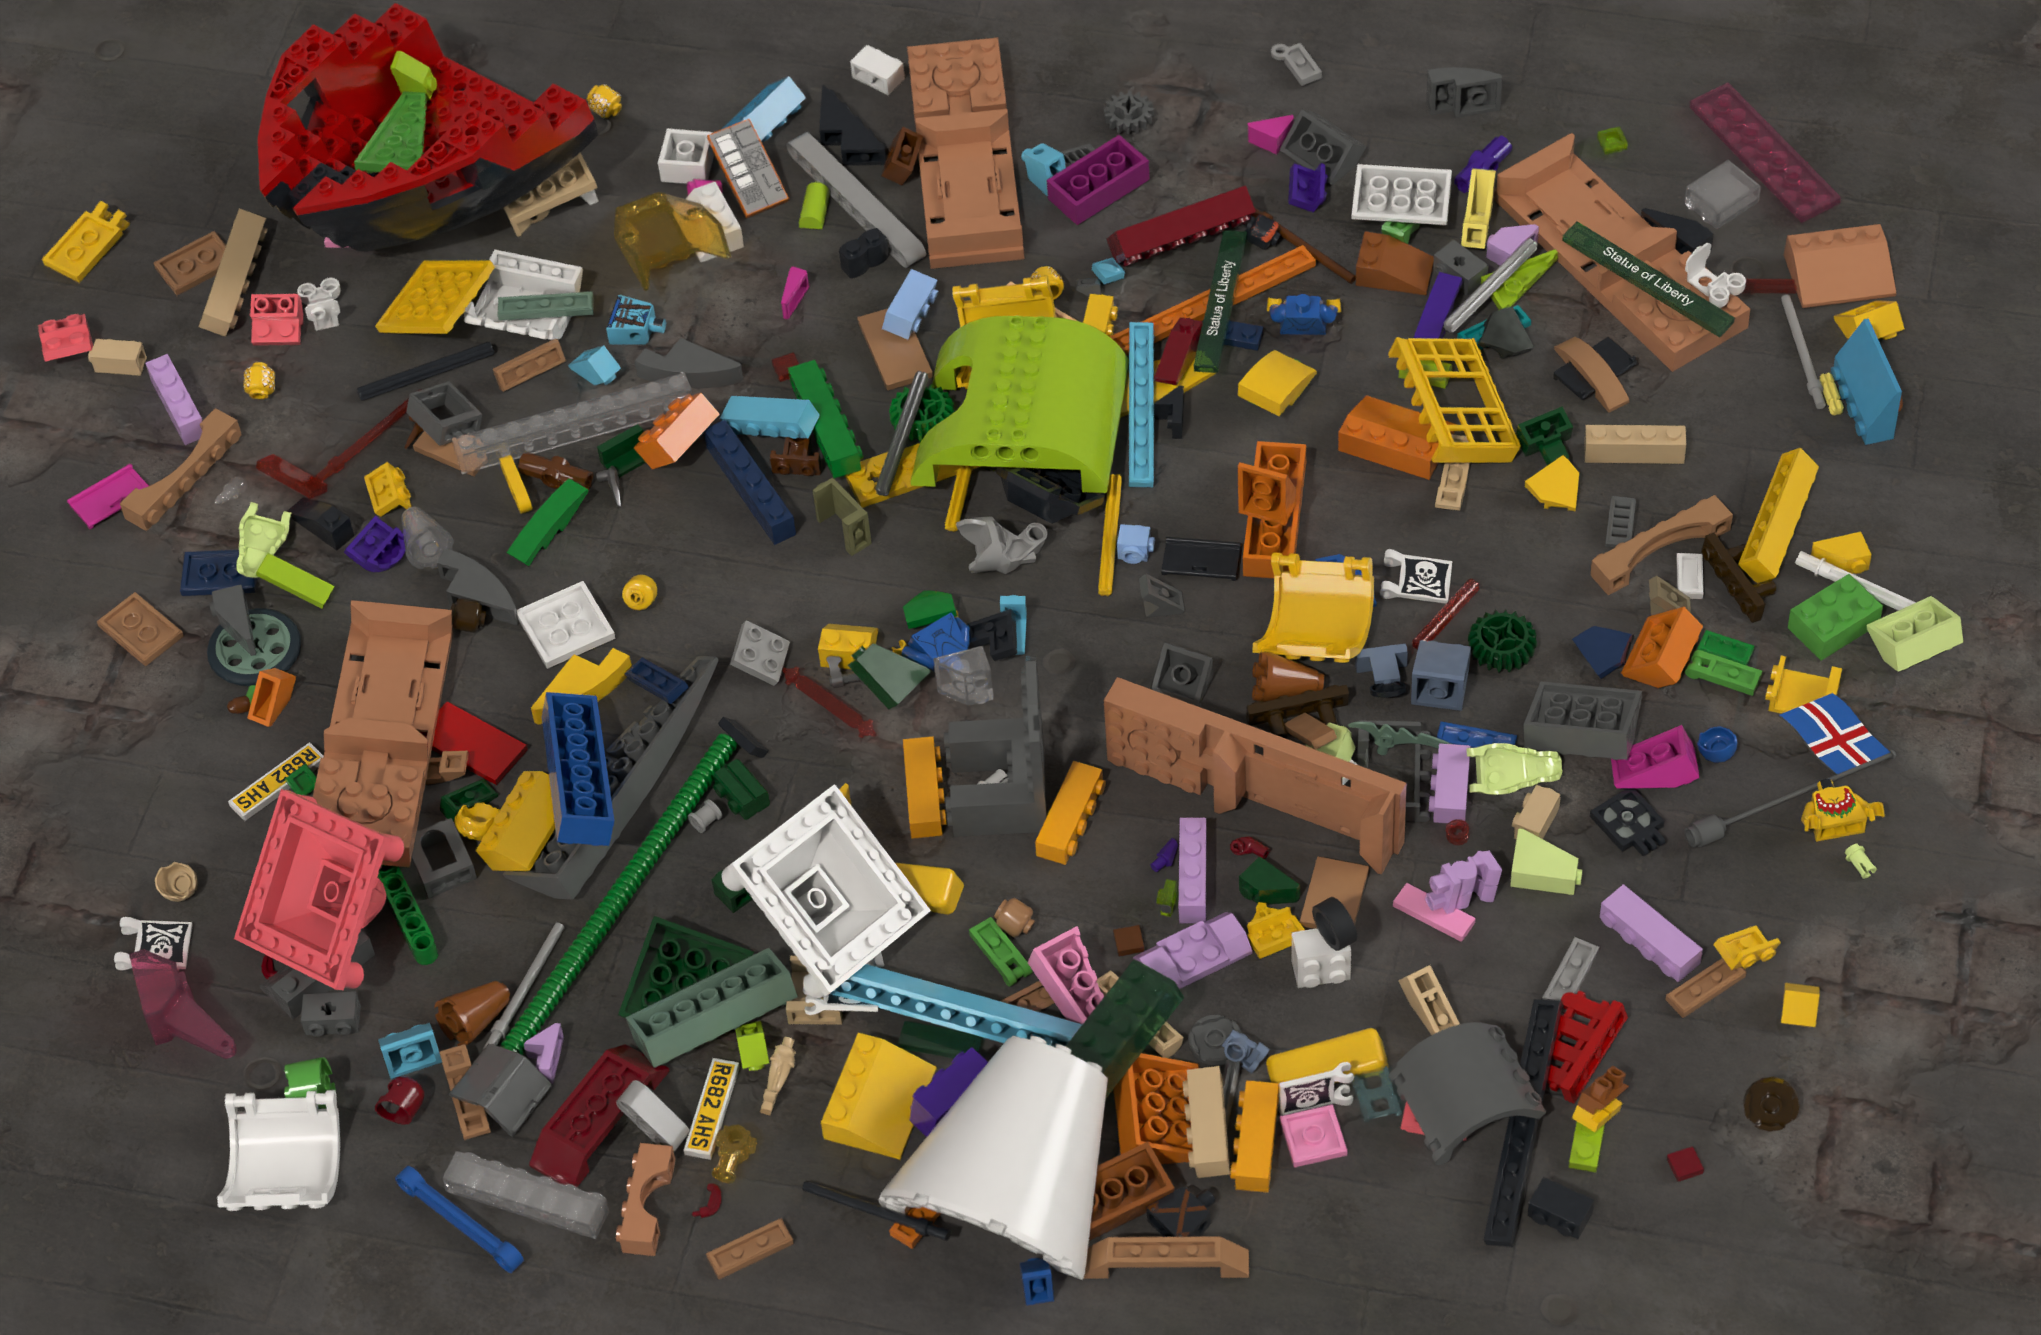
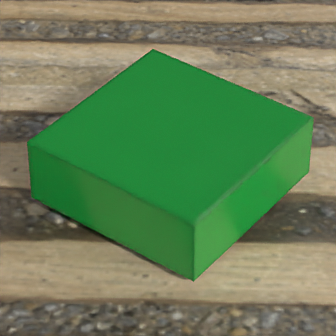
(302, 780)

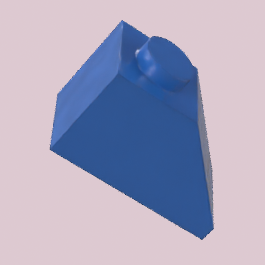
(1036, 1281)

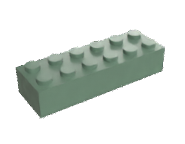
(711, 1007)

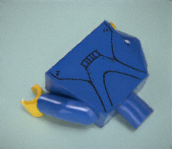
(1303, 314)
(936, 640)

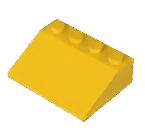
(875, 1097)

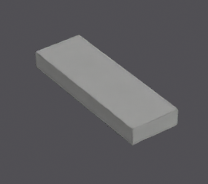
(1572, 970)

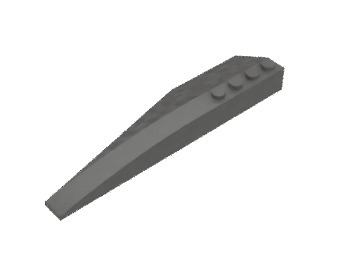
(632, 769)

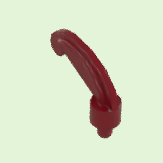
(267, 967)
(713, 1203)

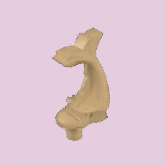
(781, 1064)

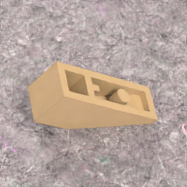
(1428, 1000)

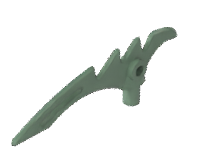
(1388, 737)

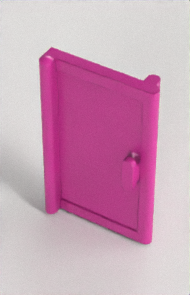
(106, 495)

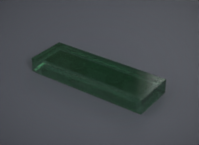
(937, 1040)

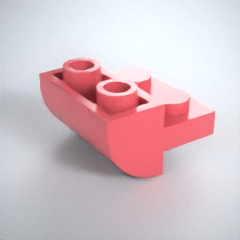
(276, 319)
(65, 337)

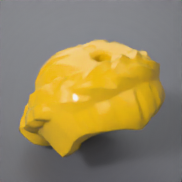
(475, 820)

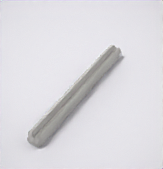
(1490, 285)

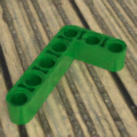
(410, 917)

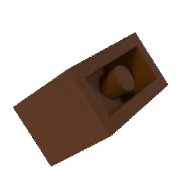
(902, 156)

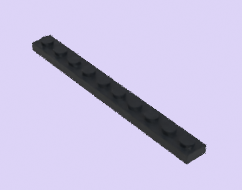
(1521, 1129)

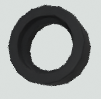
(1334, 923)

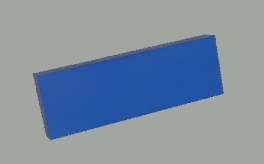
(1472, 736)

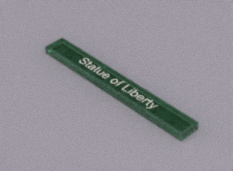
(1648, 279)
(1220, 301)

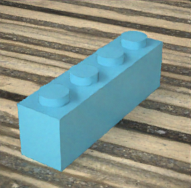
(770, 416)

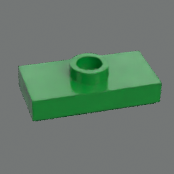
(1726, 647)

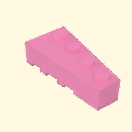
(1067, 975)

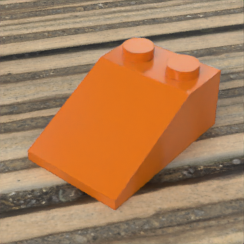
(1265, 494)

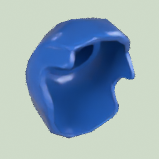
(1717, 744)

